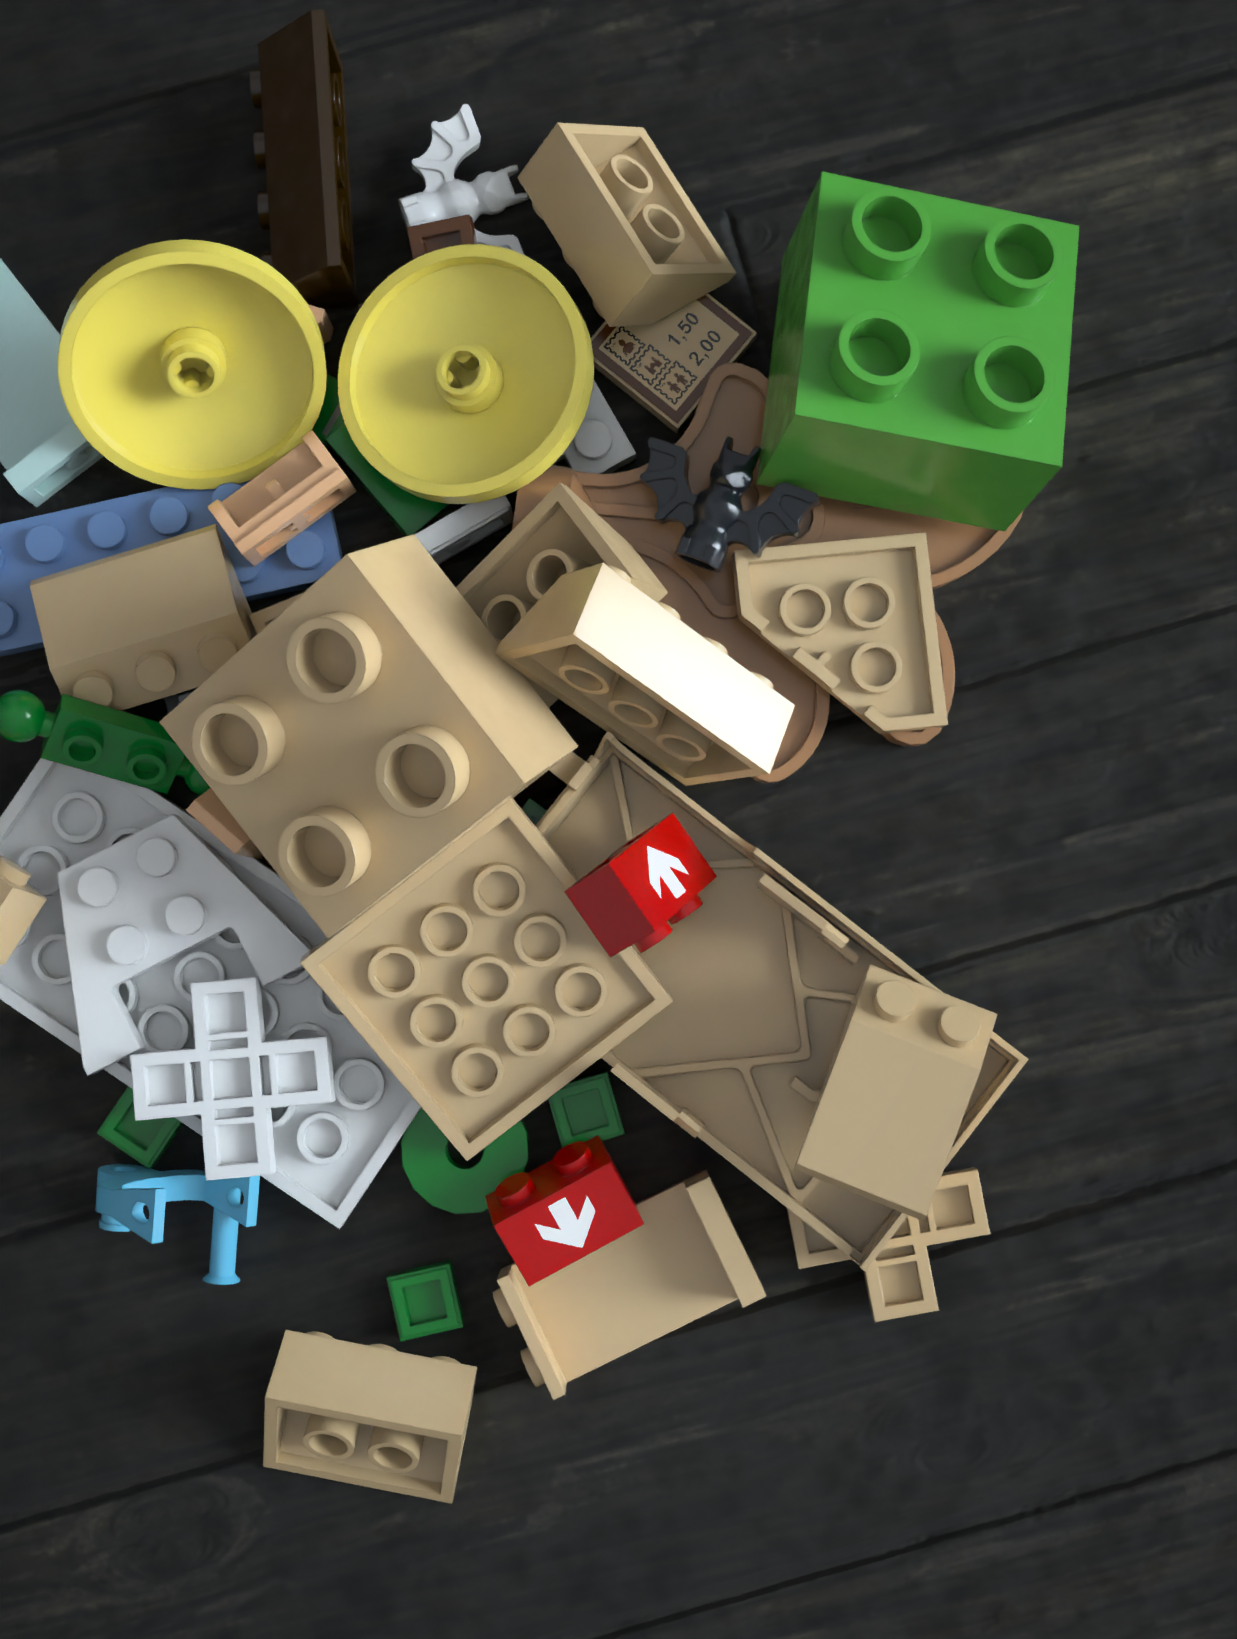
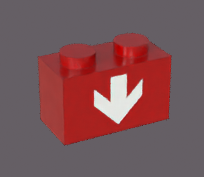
(642, 888)
(562, 1209)

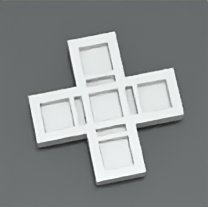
(232, 1078)

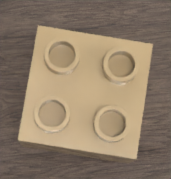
(366, 730)

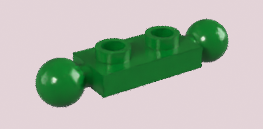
(99, 741)

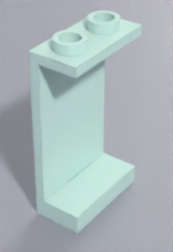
(36, 431)

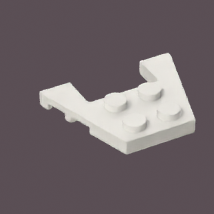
(145, 906)

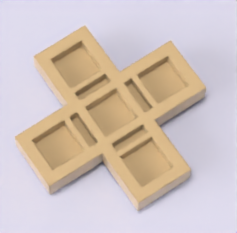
(901, 1275)

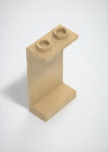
(633, 1288)

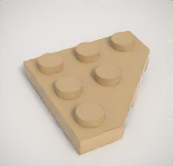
(852, 621)

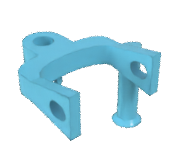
(128, 1187)

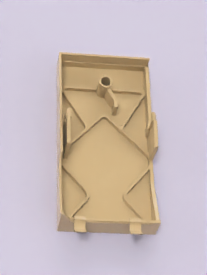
(755, 996)

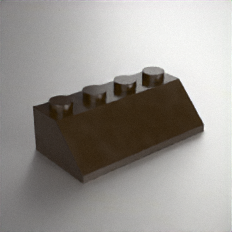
(306, 161)

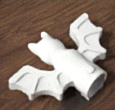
(453, 197)

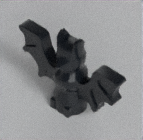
(716, 514)

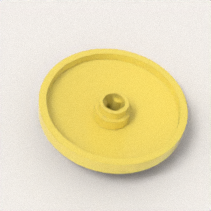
(191, 364)
(466, 374)

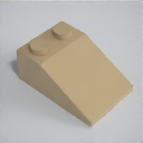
(896, 1092)

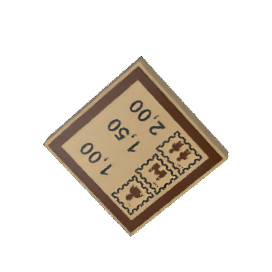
(672, 359)

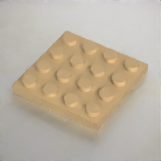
(484, 981)

